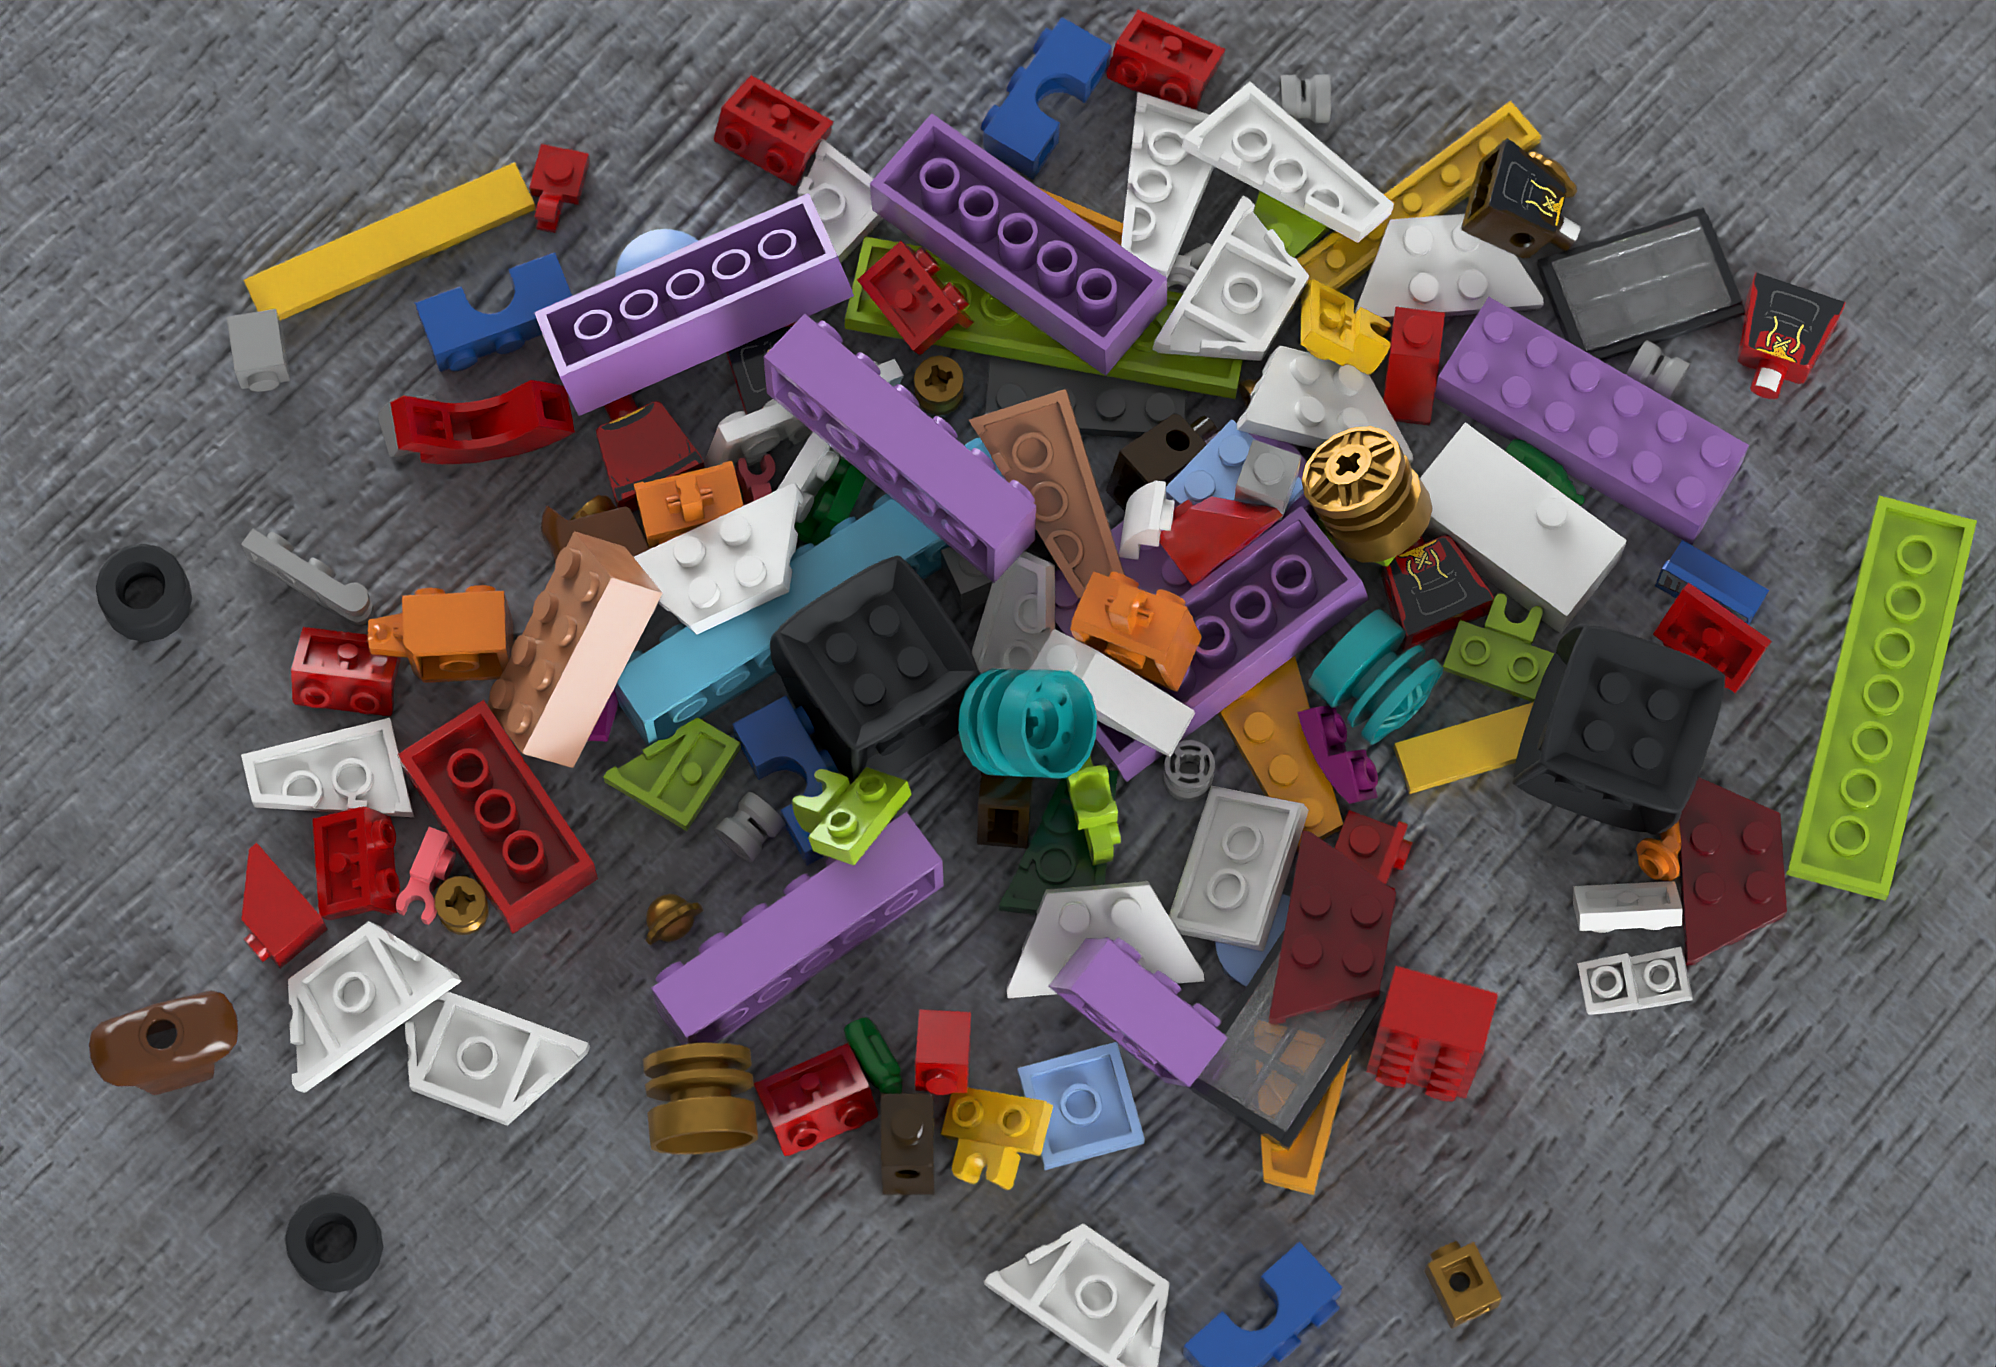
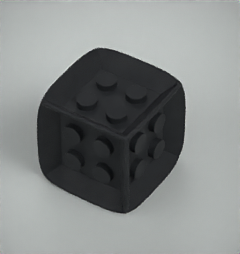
(876, 669)
(1619, 729)

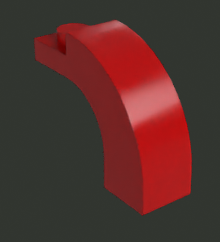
(486, 428)

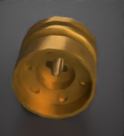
(1367, 494)
(700, 1087)

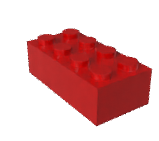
(498, 816)
(1431, 1034)

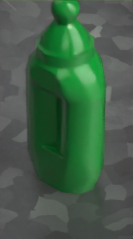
(1544, 467)
(874, 1055)

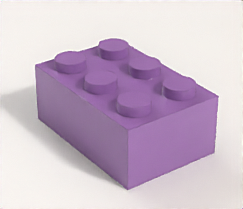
(1139, 1010)

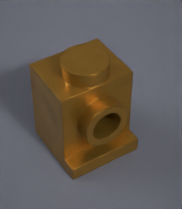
(1464, 1261)

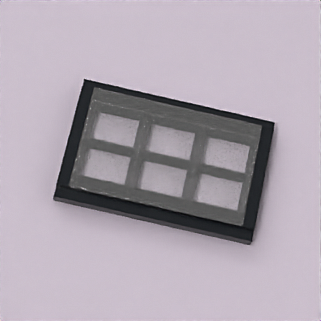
(1641, 286)
(1280, 1072)

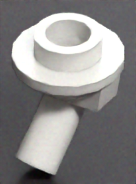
(1185, 268)

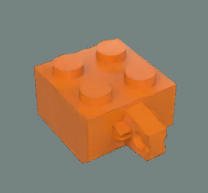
(686, 501)
(1137, 629)
(448, 634)

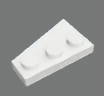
(332, 772)

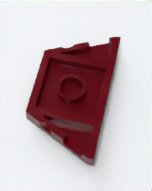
(1728, 869)
(1331, 934)

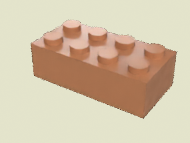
(573, 649)

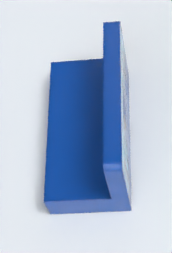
(1713, 578)

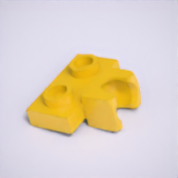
(1339, 334)
(992, 1131)

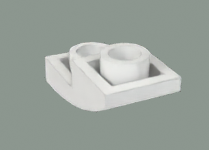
(1144, 519)
(1635, 982)

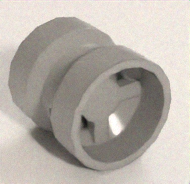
(1315, 93)
(1669, 371)
(1187, 780)
(750, 827)

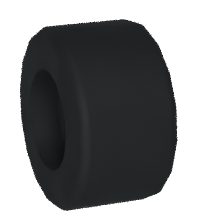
(136, 563)
(319, 1213)

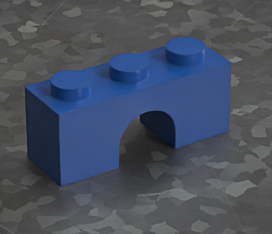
(1064, 62)
(463, 334)
(780, 740)
(1301, 1295)

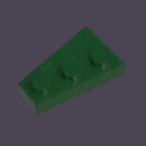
(1055, 856)

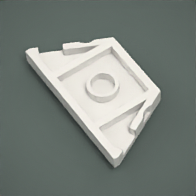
(1443, 269)
(1236, 294)
(1312, 400)
(728, 561)
(1098, 912)
(357, 998)
(485, 1057)
(1090, 1297)

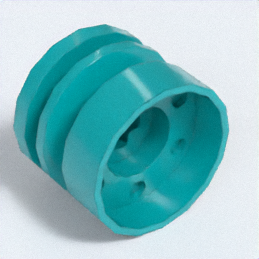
(1380, 680)
(1027, 723)

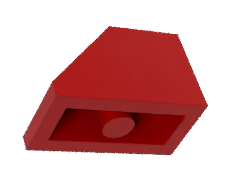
(1413, 364)
(1213, 533)
(276, 912)
(943, 1052)

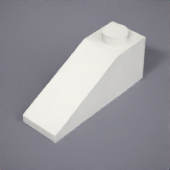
(1118, 694)

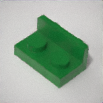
(831, 503)

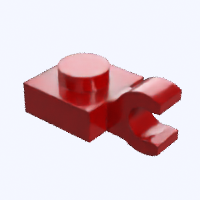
(556, 180)

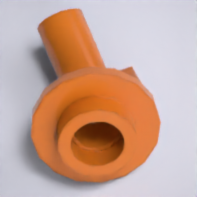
(1660, 857)

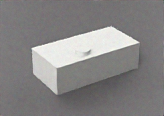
(1518, 528)

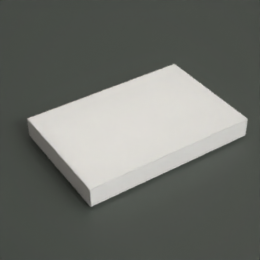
(1237, 867)

